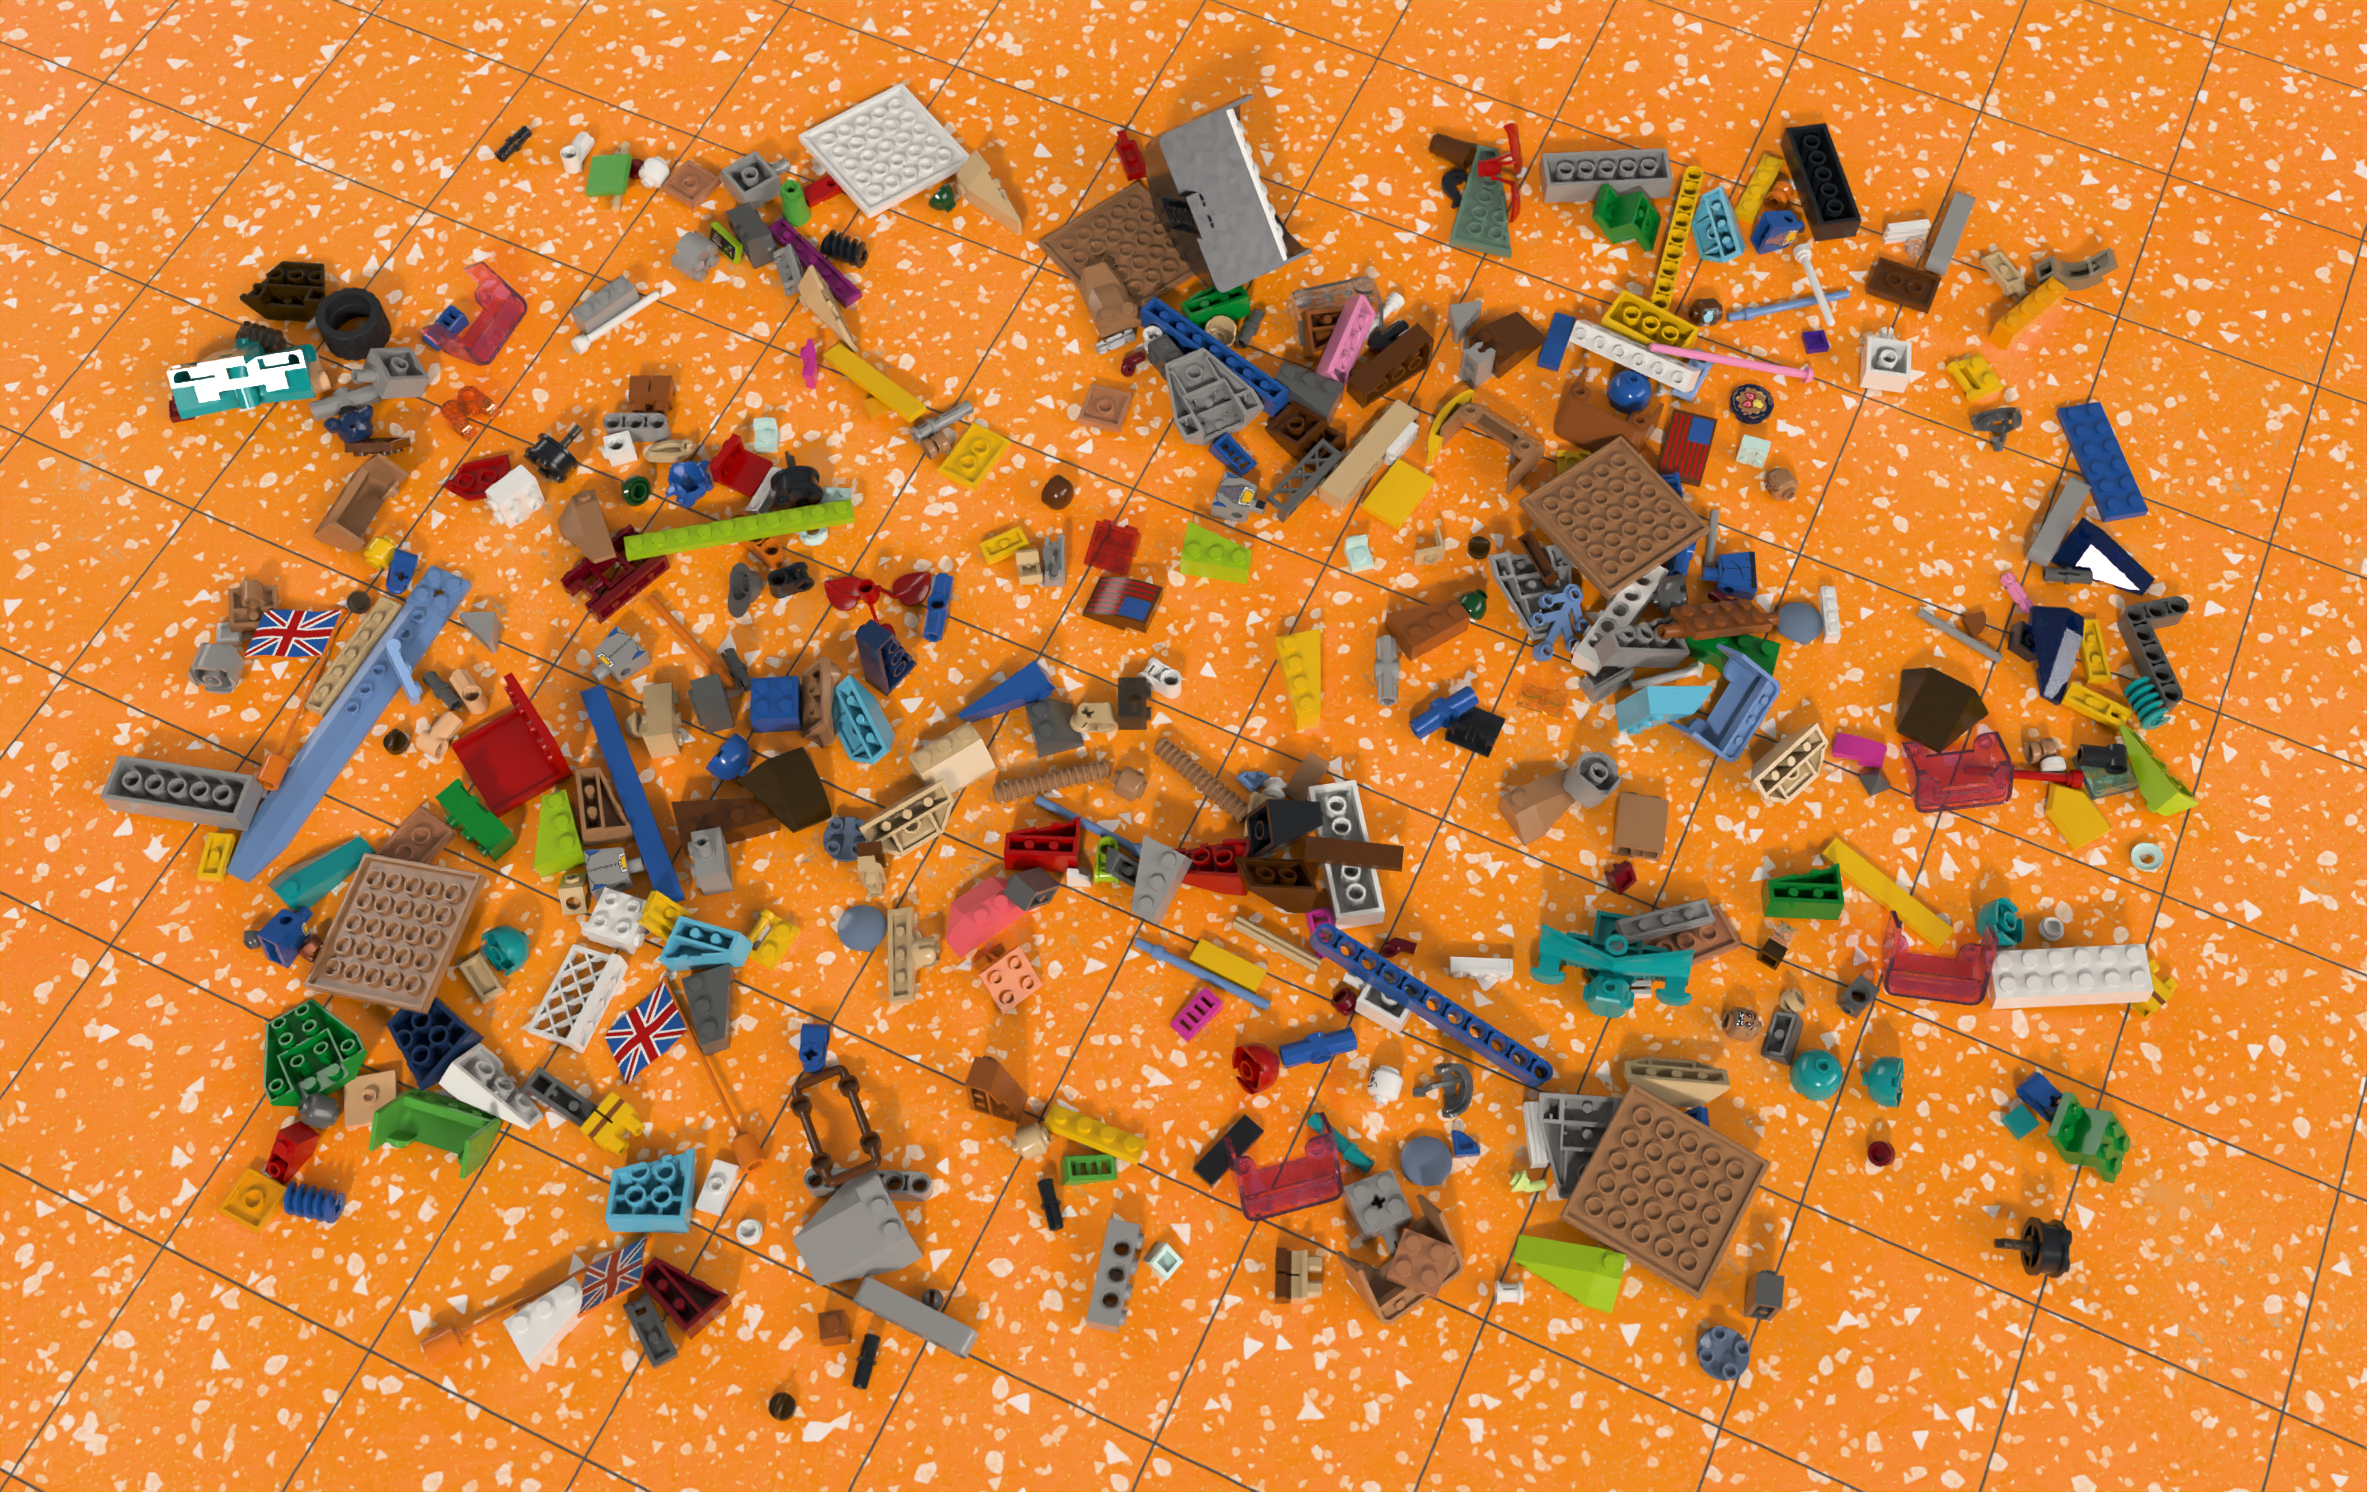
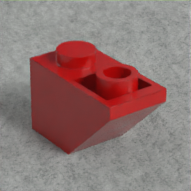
(291, 1151)

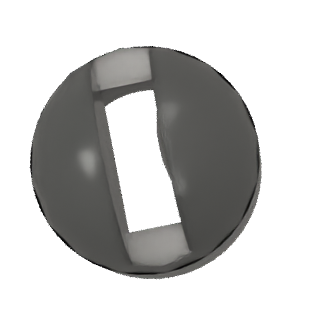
(250, 939)
(938, 1299)

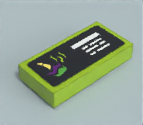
(726, 242)

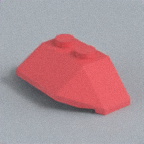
(980, 915)

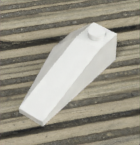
(482, 1082)

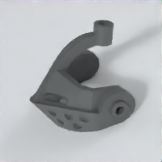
(1984, 421)
(1455, 1104)

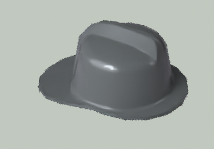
(743, 589)

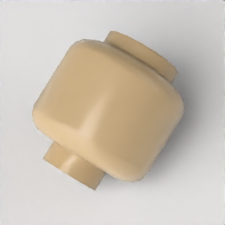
(1031, 1141)

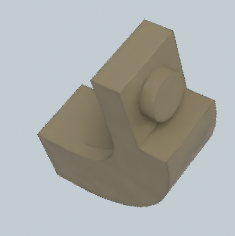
(2079, 274)

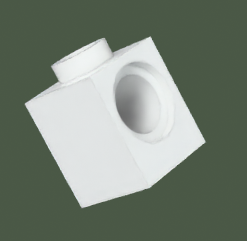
(619, 448)

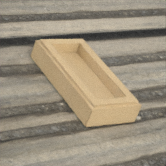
(482, 978)

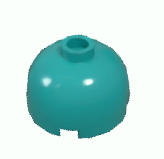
(2004, 922)
(506, 948)
(1816, 1074)
(1885, 1081)

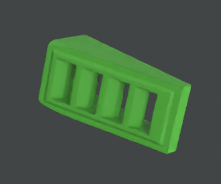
(1078, 1178)

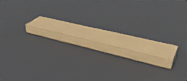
(352, 656)

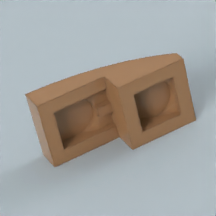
(1307, 775)

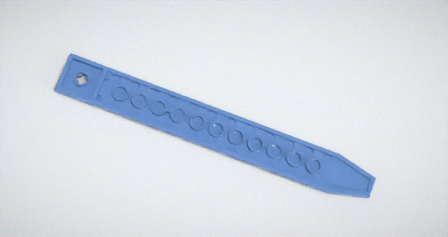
(346, 724)

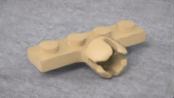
(906, 955)

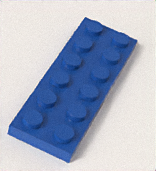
(2101, 462)

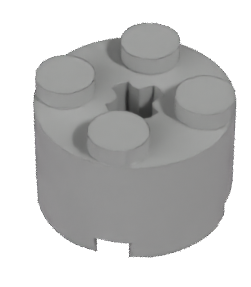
(695, 256)
(216, 668)
(1592, 778)

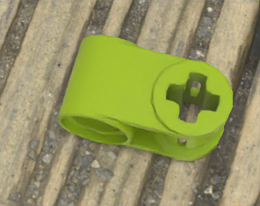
(1099, 871)

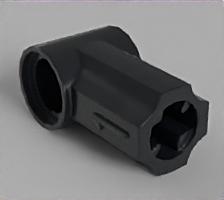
(1381, 340)
(2111, 758)

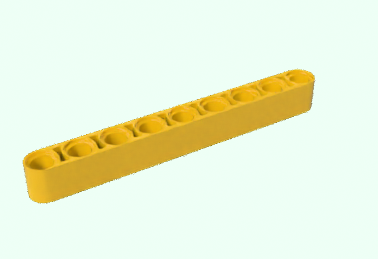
(1677, 237)

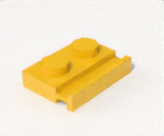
(661, 914)

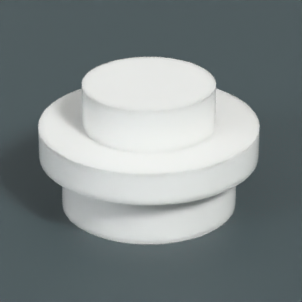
(2051, 929)
(749, 1231)

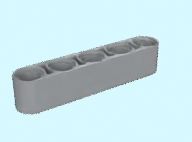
(1950, 233)
(2058, 522)
(904, 1193)
(915, 1317)

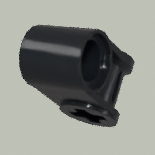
(790, 579)

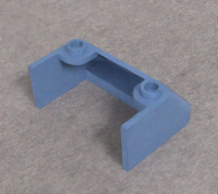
(1738, 709)

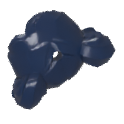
(359, 418)

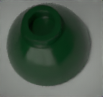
(943, 199)
(635, 490)
(1474, 603)

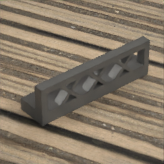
(1308, 487)

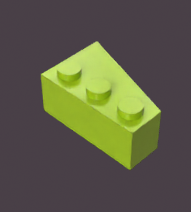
(1214, 556)
(558, 836)

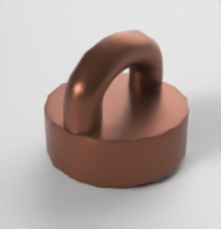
(308, 947)

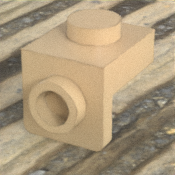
(1028, 566)

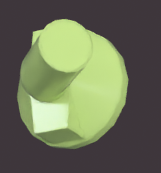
(1520, 1182)

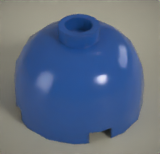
(1629, 391)
(732, 759)

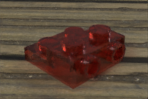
(1112, 547)

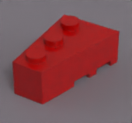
(1049, 847)

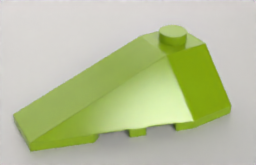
(2159, 789)
(1579, 1270)

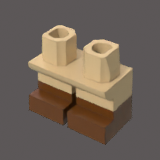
(870, 867)
(1292, 1276)

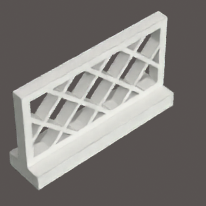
(593, 1009)

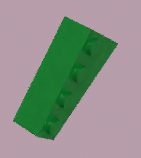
(1759, 650)

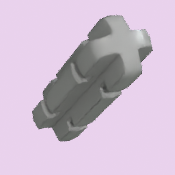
(1115, 341)

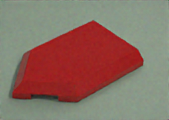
(477, 476)

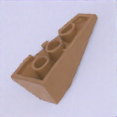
(586, 527)
(1536, 806)

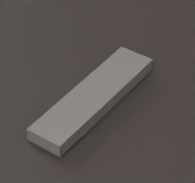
(1665, 921)

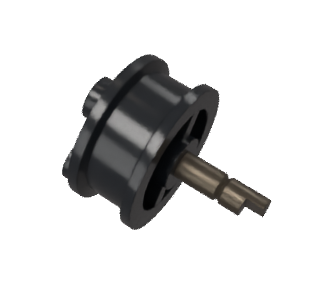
(552, 456)
(796, 485)
(2042, 1247)

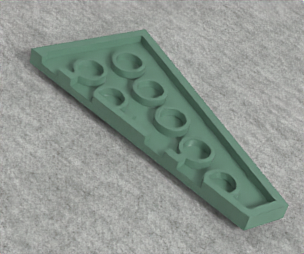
(1482, 212)

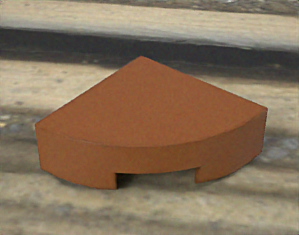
(1974, 624)

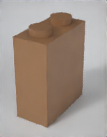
(1640, 826)

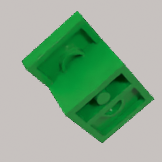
(1626, 217)
(2089, 1137)

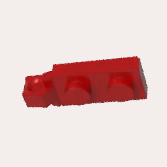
(1129, 157)

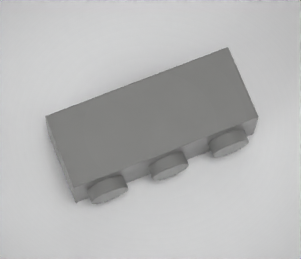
(605, 305)

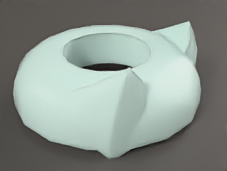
(813, 540)
(2151, 849)

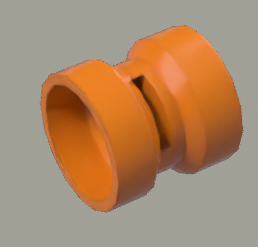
(1780, 194)

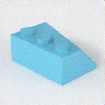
(1658, 706)
(653, 1195)

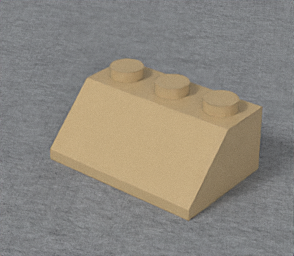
(956, 758)

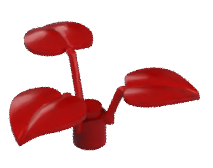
(1493, 166)
(846, 592)

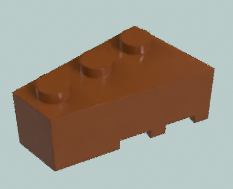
(1318, 328)
(1426, 626)
(994, 1090)

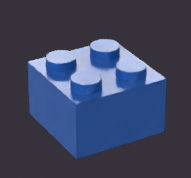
(775, 704)

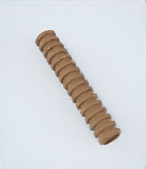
(1201, 779)
(1051, 781)

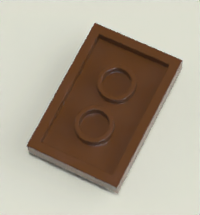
(1903, 285)
(377, 445)

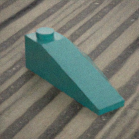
(317, 876)

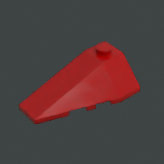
(1215, 867)

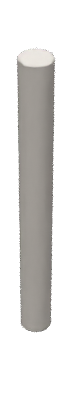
(1959, 635)

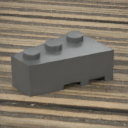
(752, 234)
(1311, 390)
(711, 703)
(710, 1006)

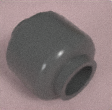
(318, 1111)

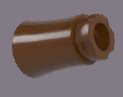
(1453, 150)

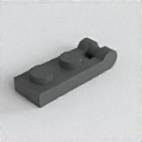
(651, 1331)

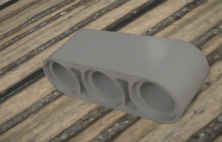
(642, 426)

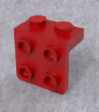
(739, 468)

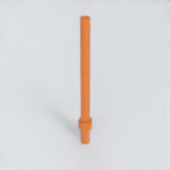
(691, 642)

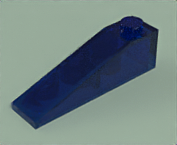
(2095, 550)
(2057, 643)

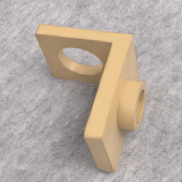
(1433, 554)
(573, 886)

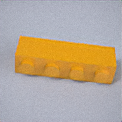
(2028, 313)

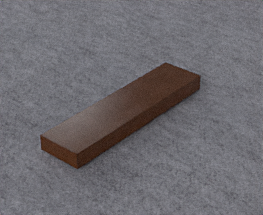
(1353, 853)

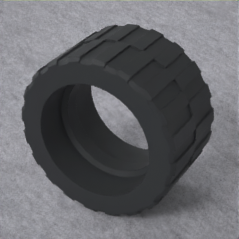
(344, 306)

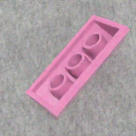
(1347, 339)

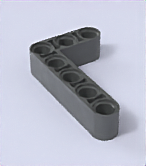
(2138, 633)

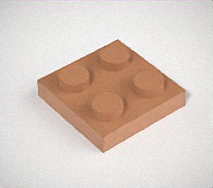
(691, 184)
(1105, 408)
(1420, 1263)

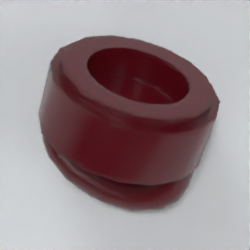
(634, 169)
(1344, 1001)
(1881, 1153)

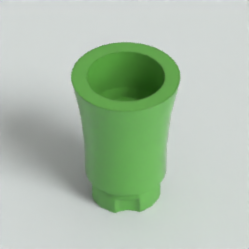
(794, 205)

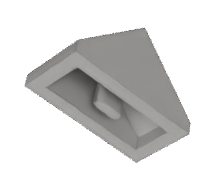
(1462, 317)
(484, 627)

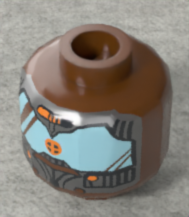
(1705, 312)

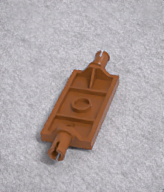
(1717, 620)

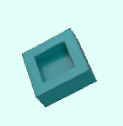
(2020, 1122)

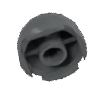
(1671, 593)

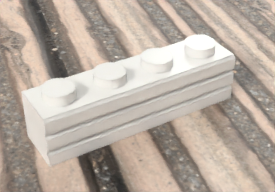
(764, 496)
(1829, 614)
(1481, 968)
(1536, 1148)

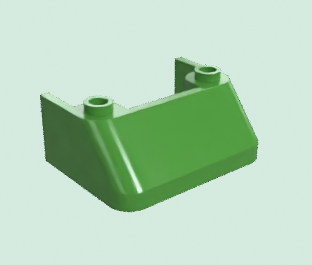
(438, 1123)

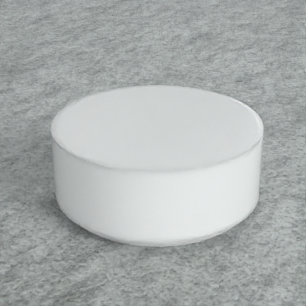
(2053, 764)

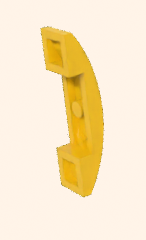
(1435, 441)

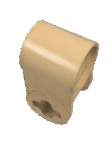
(1094, 718)

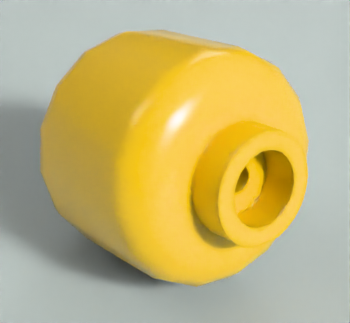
(380, 552)

